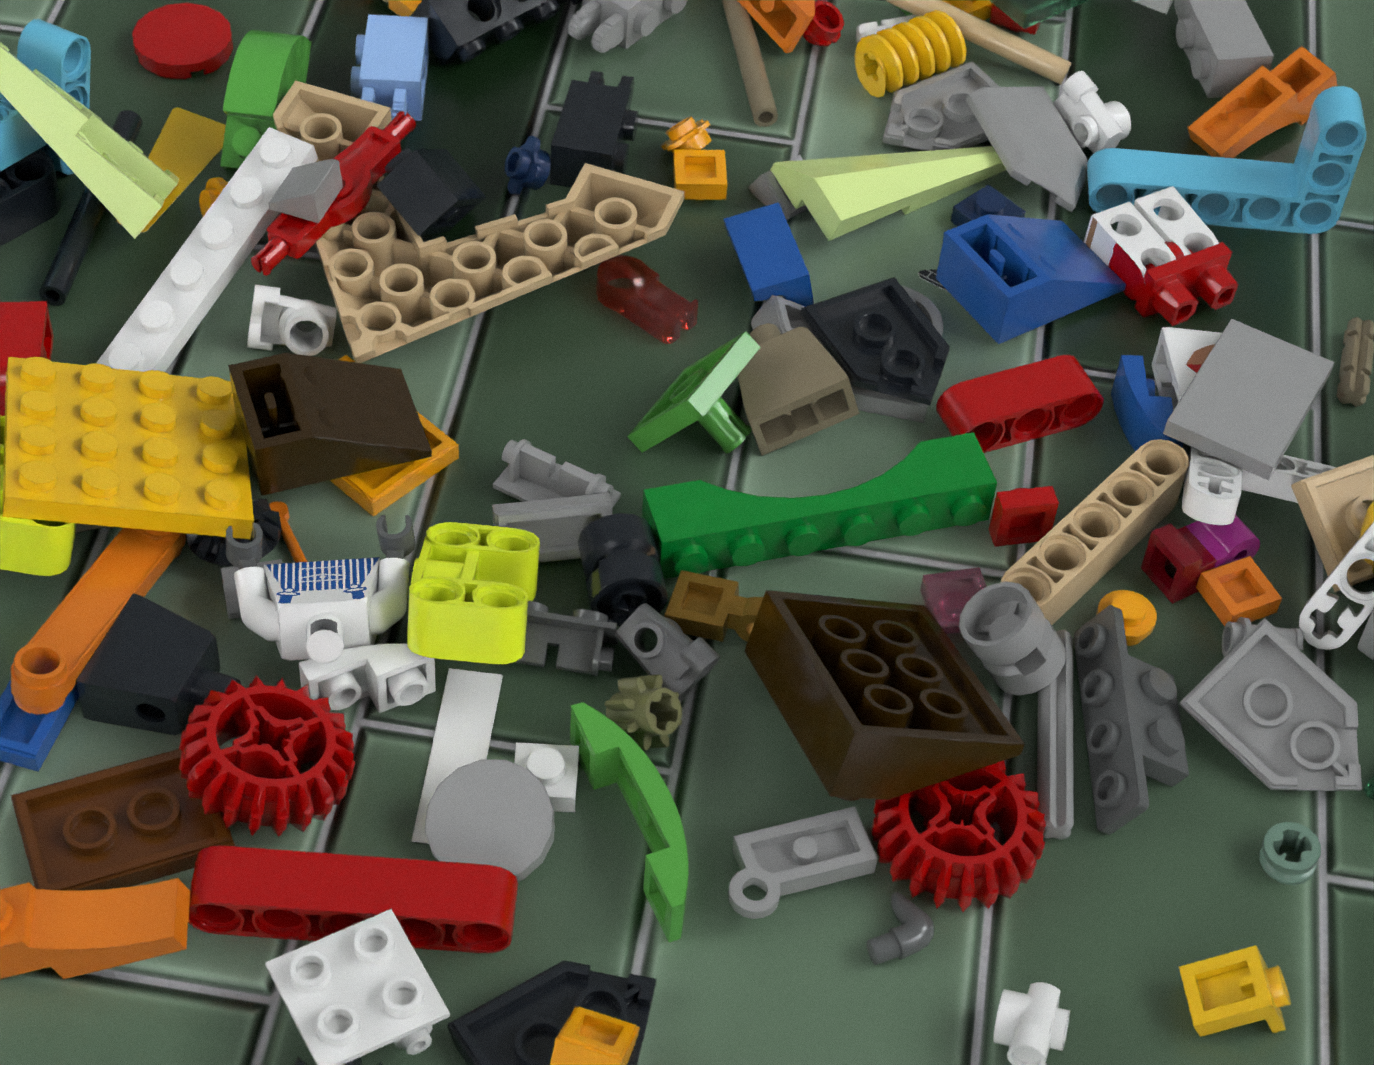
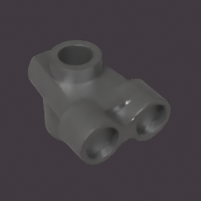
(675, 655)

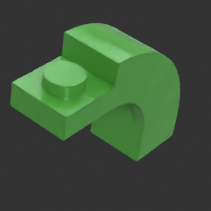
(256, 85)

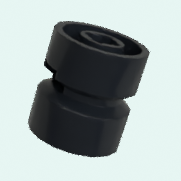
(621, 566)

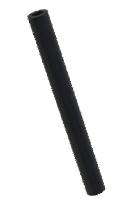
(82, 228)

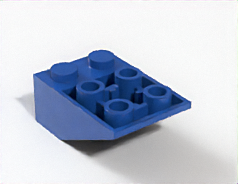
(1021, 273)

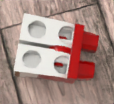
(1164, 256)

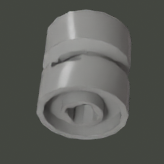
(1012, 638)

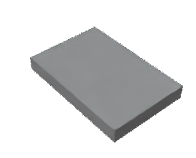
(1249, 399)

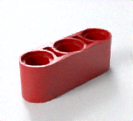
(1021, 403)

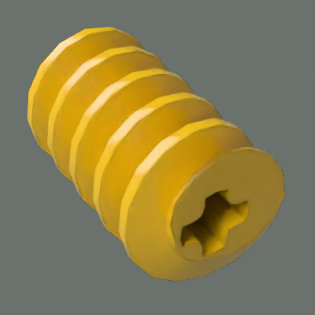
(909, 52)

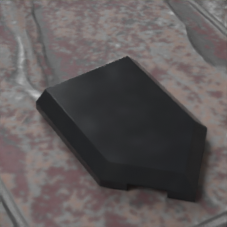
(881, 340)
(527, 1019)

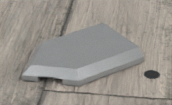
(937, 113)
(1032, 139)
(1280, 715)

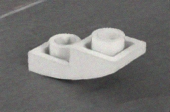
(383, 671)

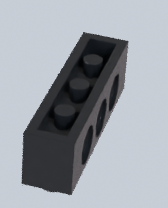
(458, 35)

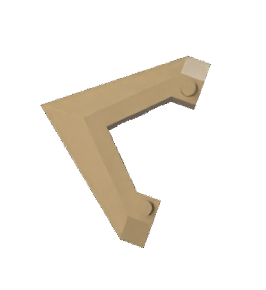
(402, 289)

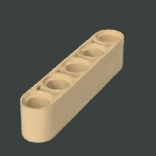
(1102, 528)

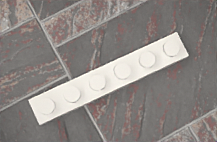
(207, 258)

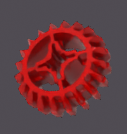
(260, 774)
(958, 848)

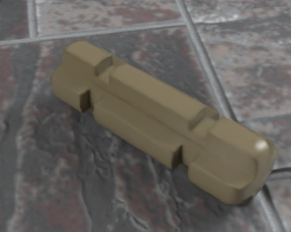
(1356, 362)

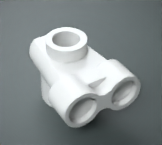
(1089, 119)
(277, 321)
(1031, 1024)

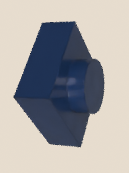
(982, 203)

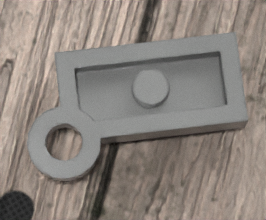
(799, 858)

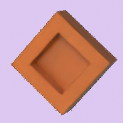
(1238, 591)

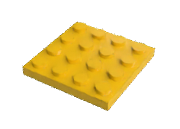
(124, 449)

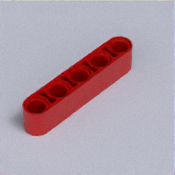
(322, 893)

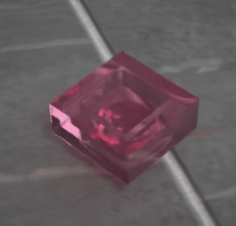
(948, 593)

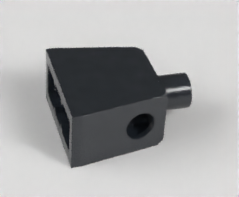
(150, 670)

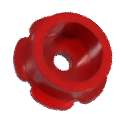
(825, 25)

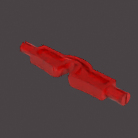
(360, 168)

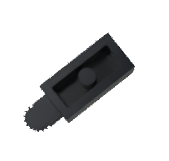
(593, 128)
(429, 190)

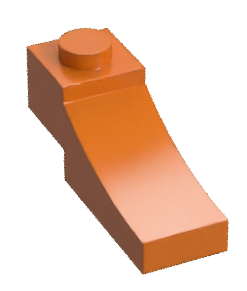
(1263, 105)
(90, 928)

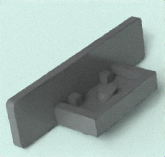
(1128, 721)

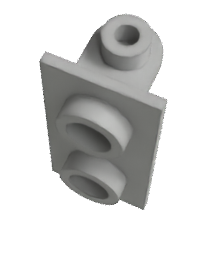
(536, 476)

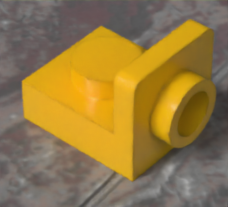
(1234, 992)

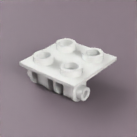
(359, 992)

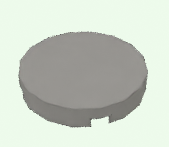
(491, 817)

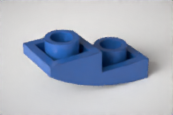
(1136, 406)

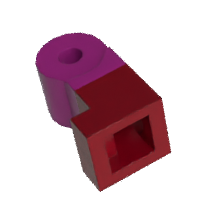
(1194, 551)

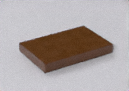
(115, 826)

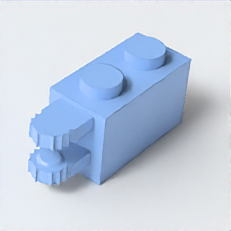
(392, 63)

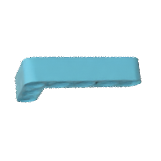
(1248, 192)

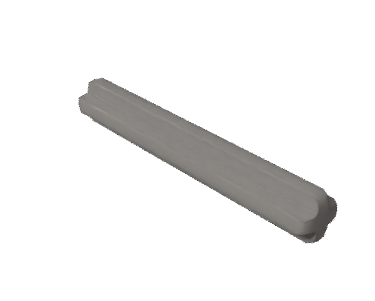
(1056, 749)

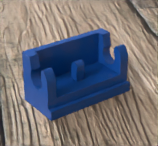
(769, 255)

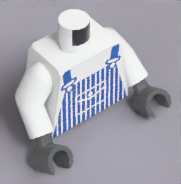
(322, 605)

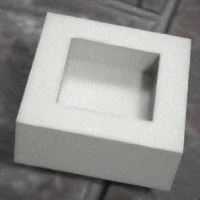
(555, 768)

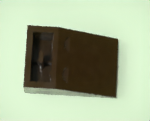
(323, 419)

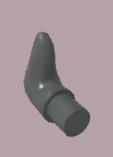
(903, 940)

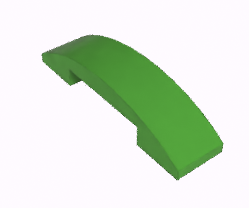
(614, 757)

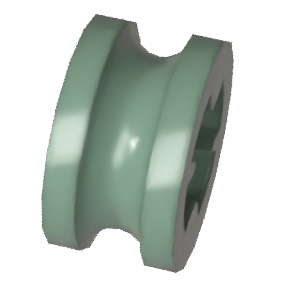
(1302, 840)

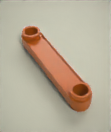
(63, 645)

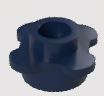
(527, 166)

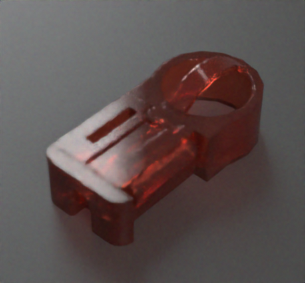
(649, 302)

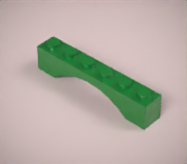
(716, 528)

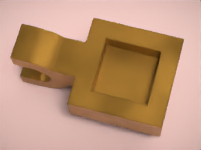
(711, 605)

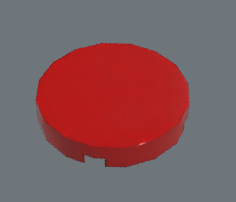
(182, 40)

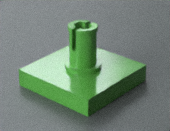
(697, 397)

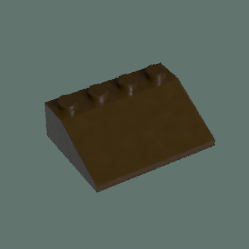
(875, 694)

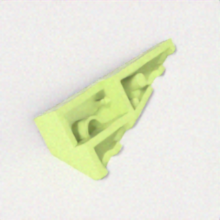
(101, 158)
(862, 189)

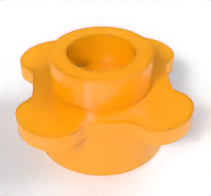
(687, 135)

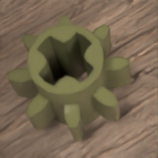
(645, 710)

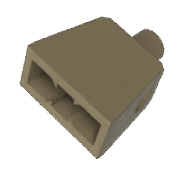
(792, 388)

